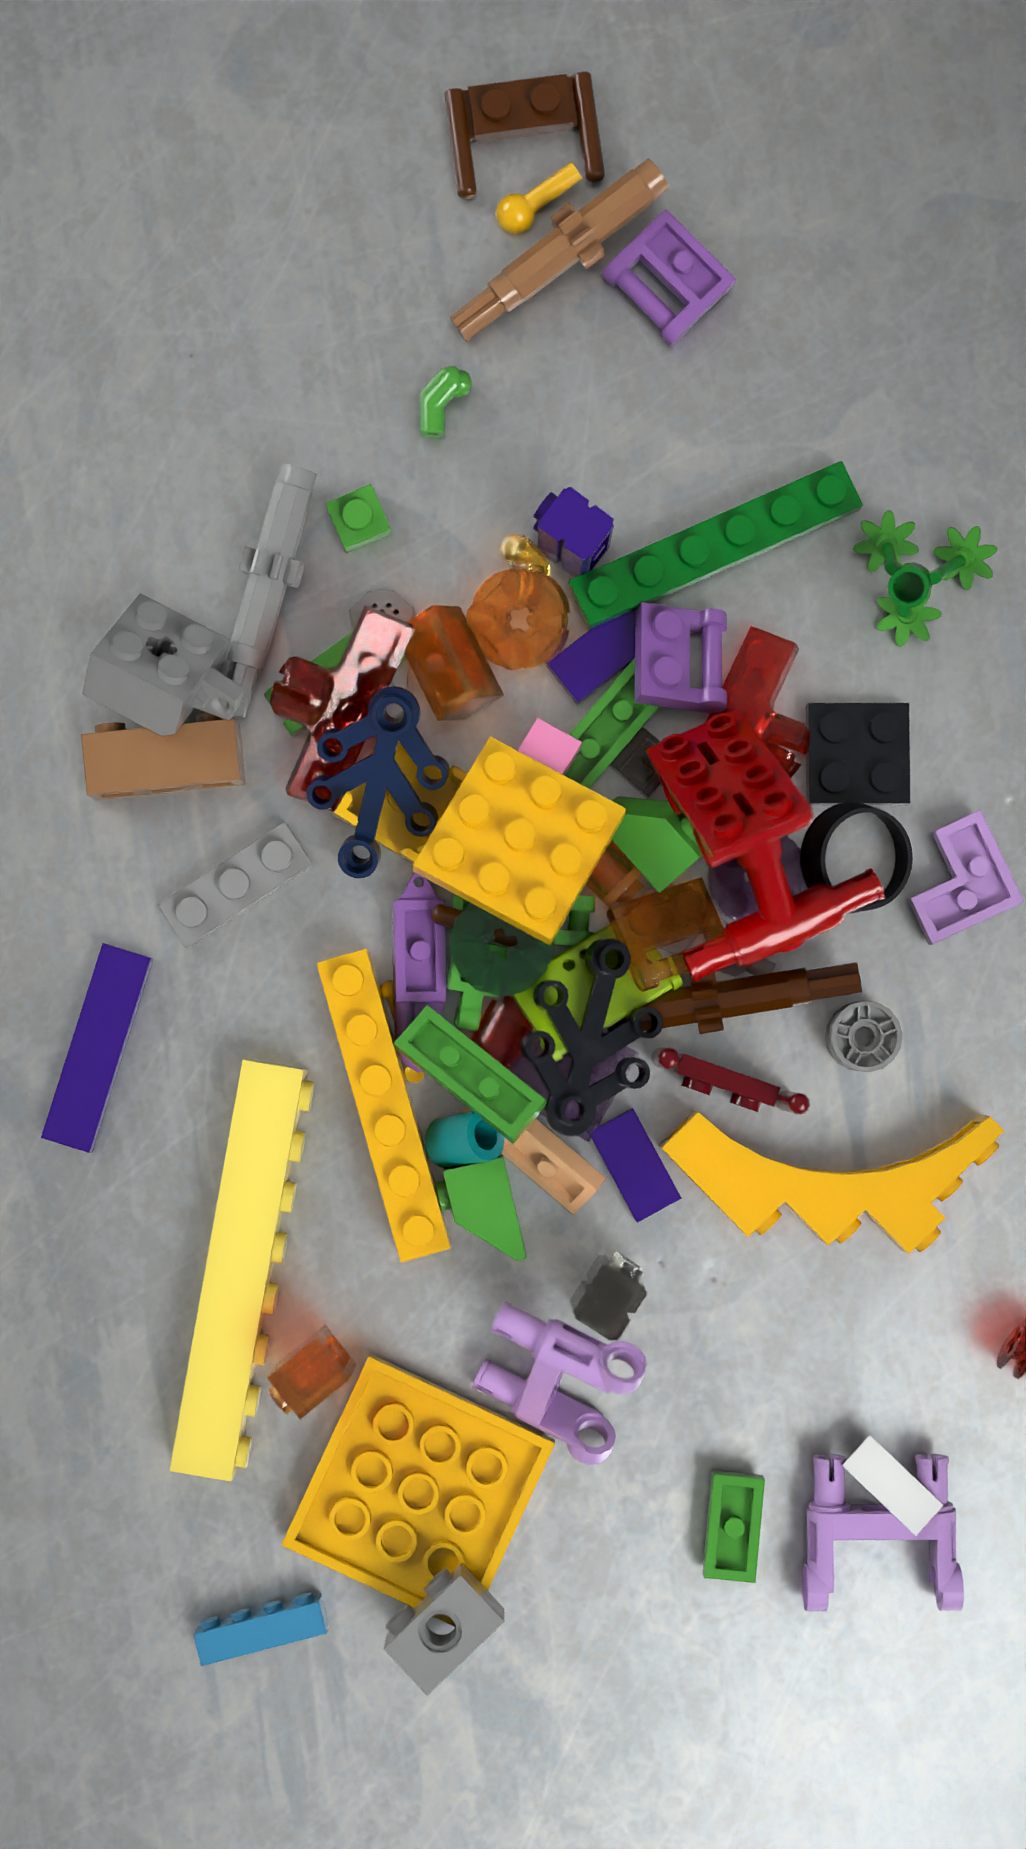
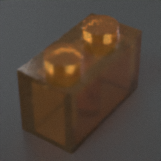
(450, 664)
(310, 1373)

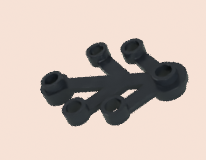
(586, 1044)

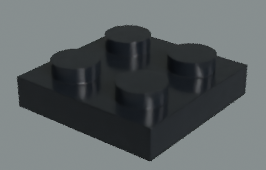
(858, 753)

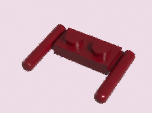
(745, 1090)

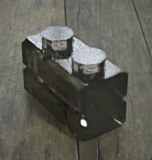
(609, 1295)

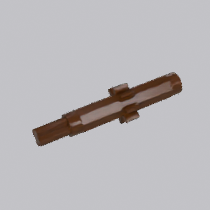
(711, 1001)

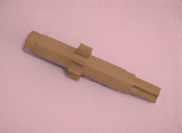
(573, 240)

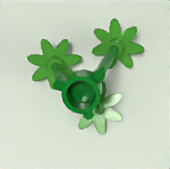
(912, 582)

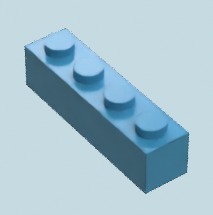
(261, 1629)

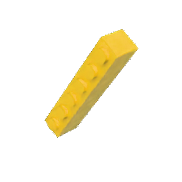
(384, 1105)

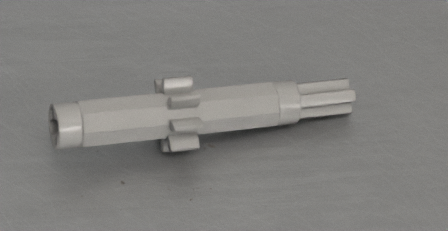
(270, 571)

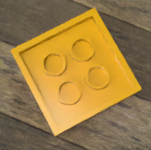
(519, 840)

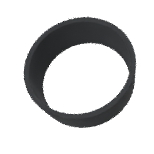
(819, 833)

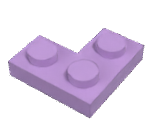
(979, 881)

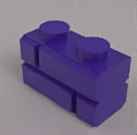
(572, 531)

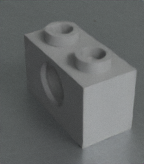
(430, 1656)

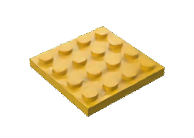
(416, 1486)

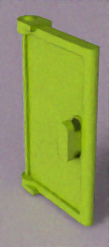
(578, 982)

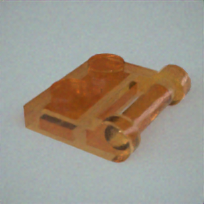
(661, 921)

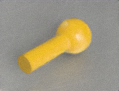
(517, 211)

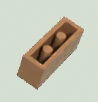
(144, 763)

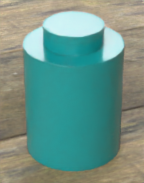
(462, 1140)

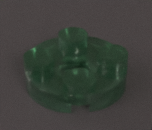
(487, 969)

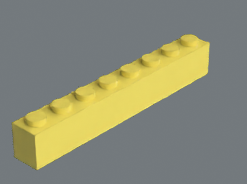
(240, 1269)

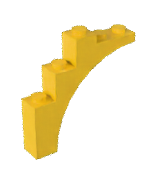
(829, 1202)

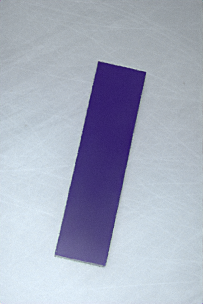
(97, 1048)

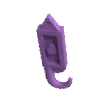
(417, 956)

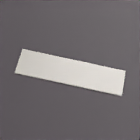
(892, 1485)

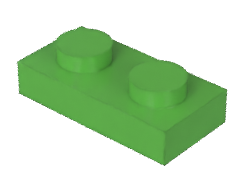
(733, 1526)

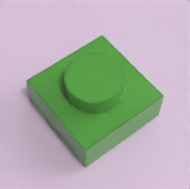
(358, 518)

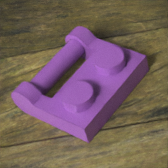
(680, 265)
(664, 657)

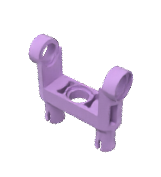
(559, 1350)
(834, 1519)

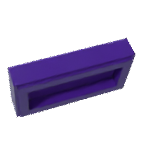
(595, 657)
(635, 1165)

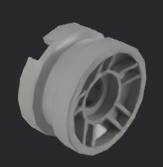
(878, 1051)

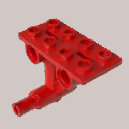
(740, 810)

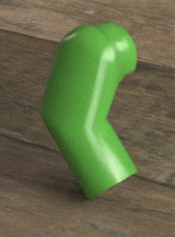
(444, 386)

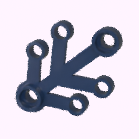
(380, 773)

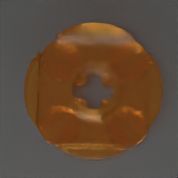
(491, 618)

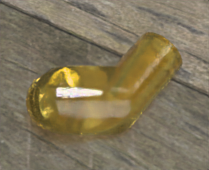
(524, 553)

